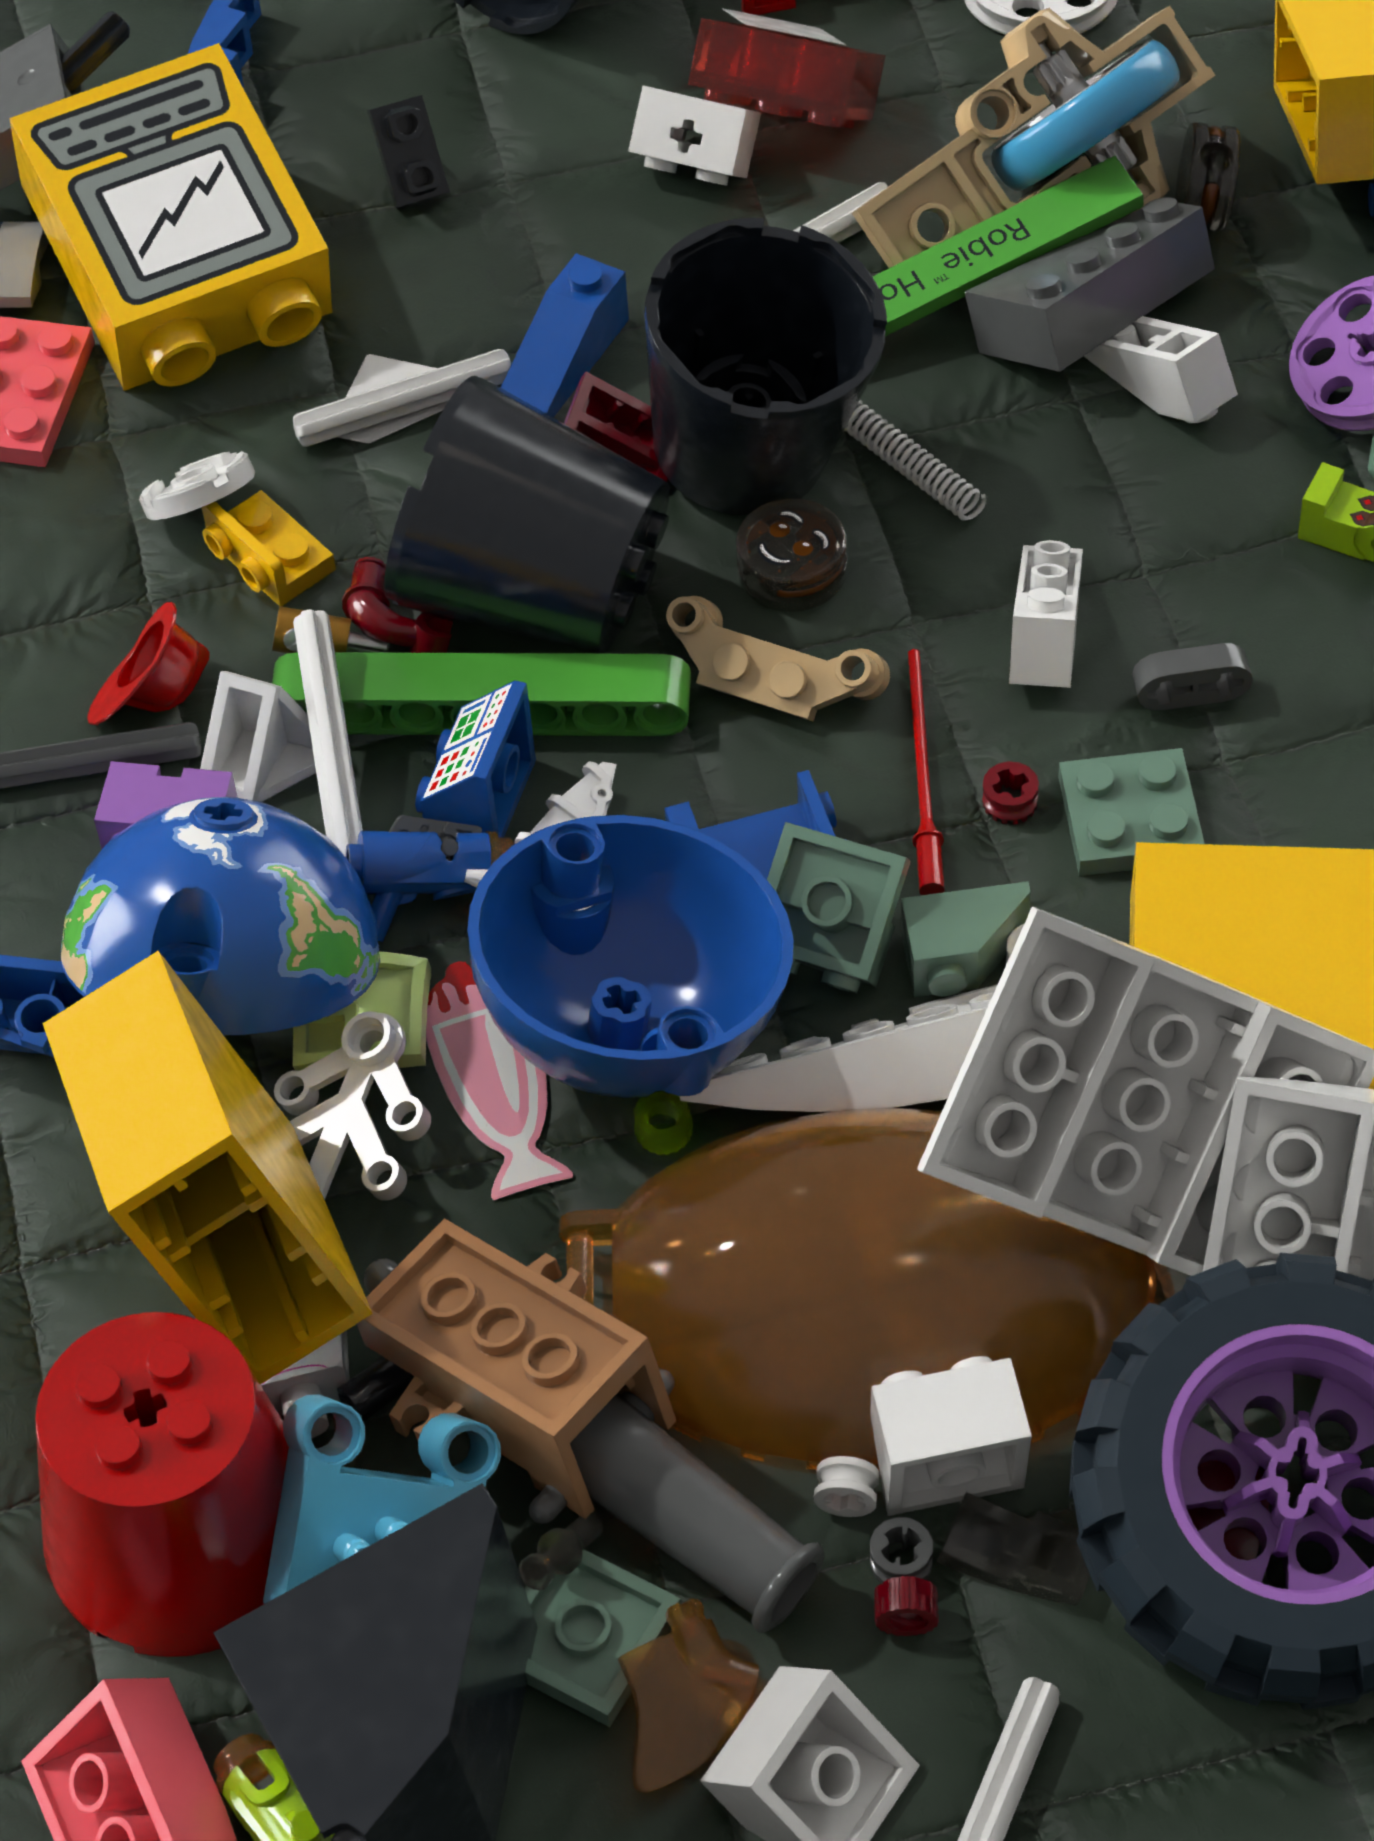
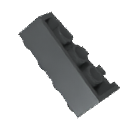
(1091, 287)

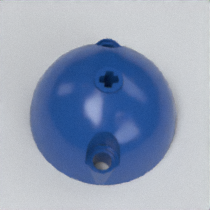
(647, 982)

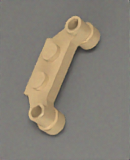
(767, 671)

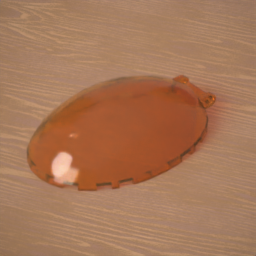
(823, 1261)

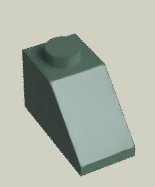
(959, 935)

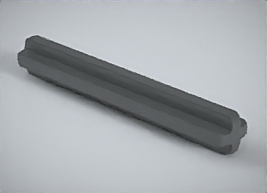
(95, 754)

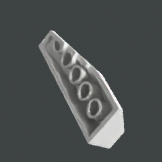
(869, 1069)

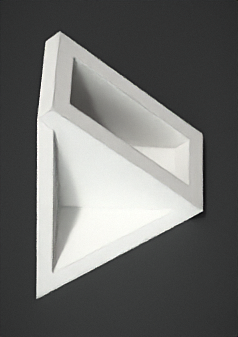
(258, 737)

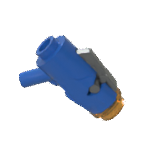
(420, 859)

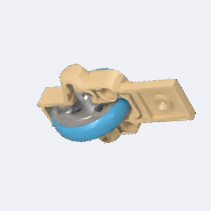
(1083, 118)

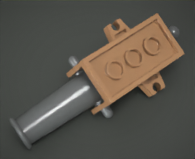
(574, 1408)

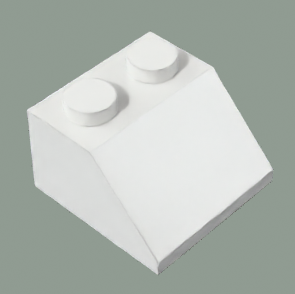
(949, 1434)
(809, 1763)

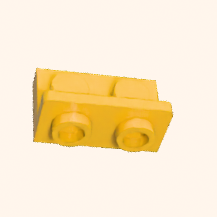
(267, 547)

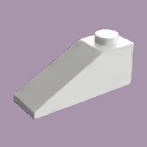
(1169, 368)

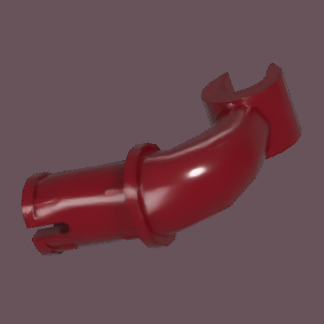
(371, 613)

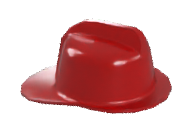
(155, 672)

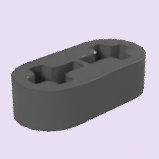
(1192, 676)

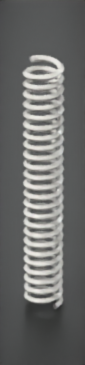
(917, 479)

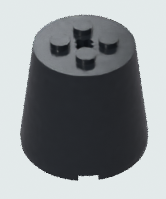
(756, 359)
(525, 525)

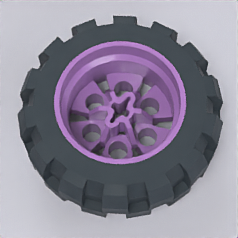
(1136, 1461)

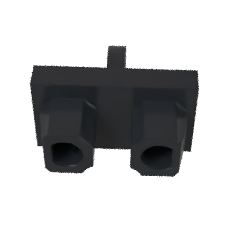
(408, 151)

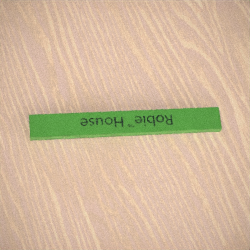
(1007, 241)

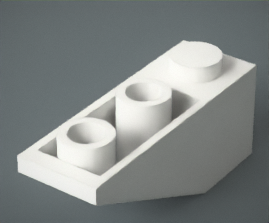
(1045, 615)

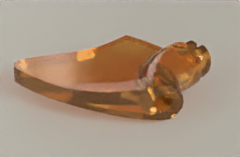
(684, 1696)

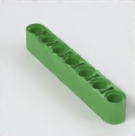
(565, 690)

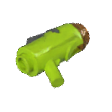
(263, 1792)

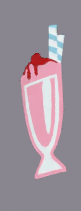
(489, 1083)

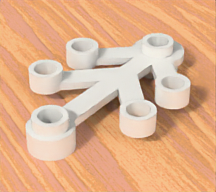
(345, 1113)

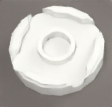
(197, 485)

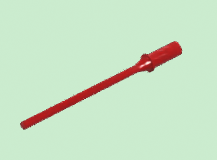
(927, 839)

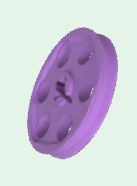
(1346, 367)

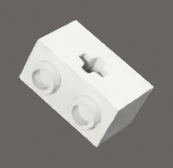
(662, 130)

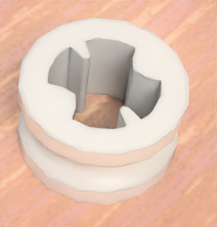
(846, 1486)

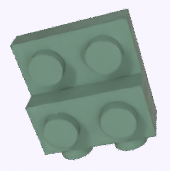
(837, 904)

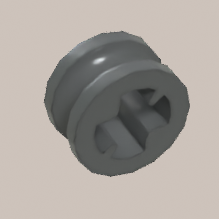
(902, 1531)

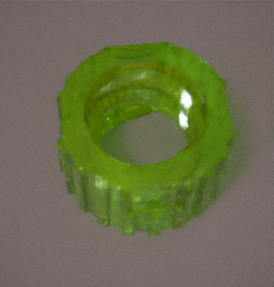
(668, 1139)

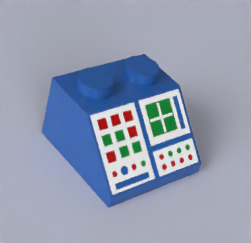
(482, 762)

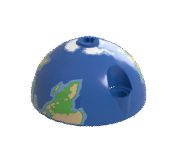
(250, 882)

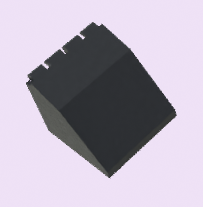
(398, 1679)

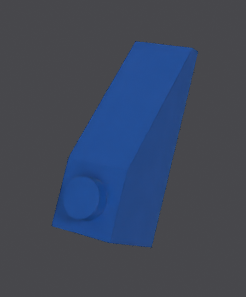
(568, 333)

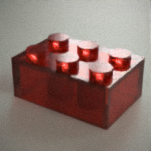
(785, 73)

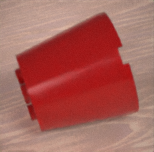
(158, 1482)

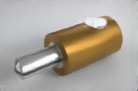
(343, 638)

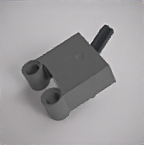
(45, 71)

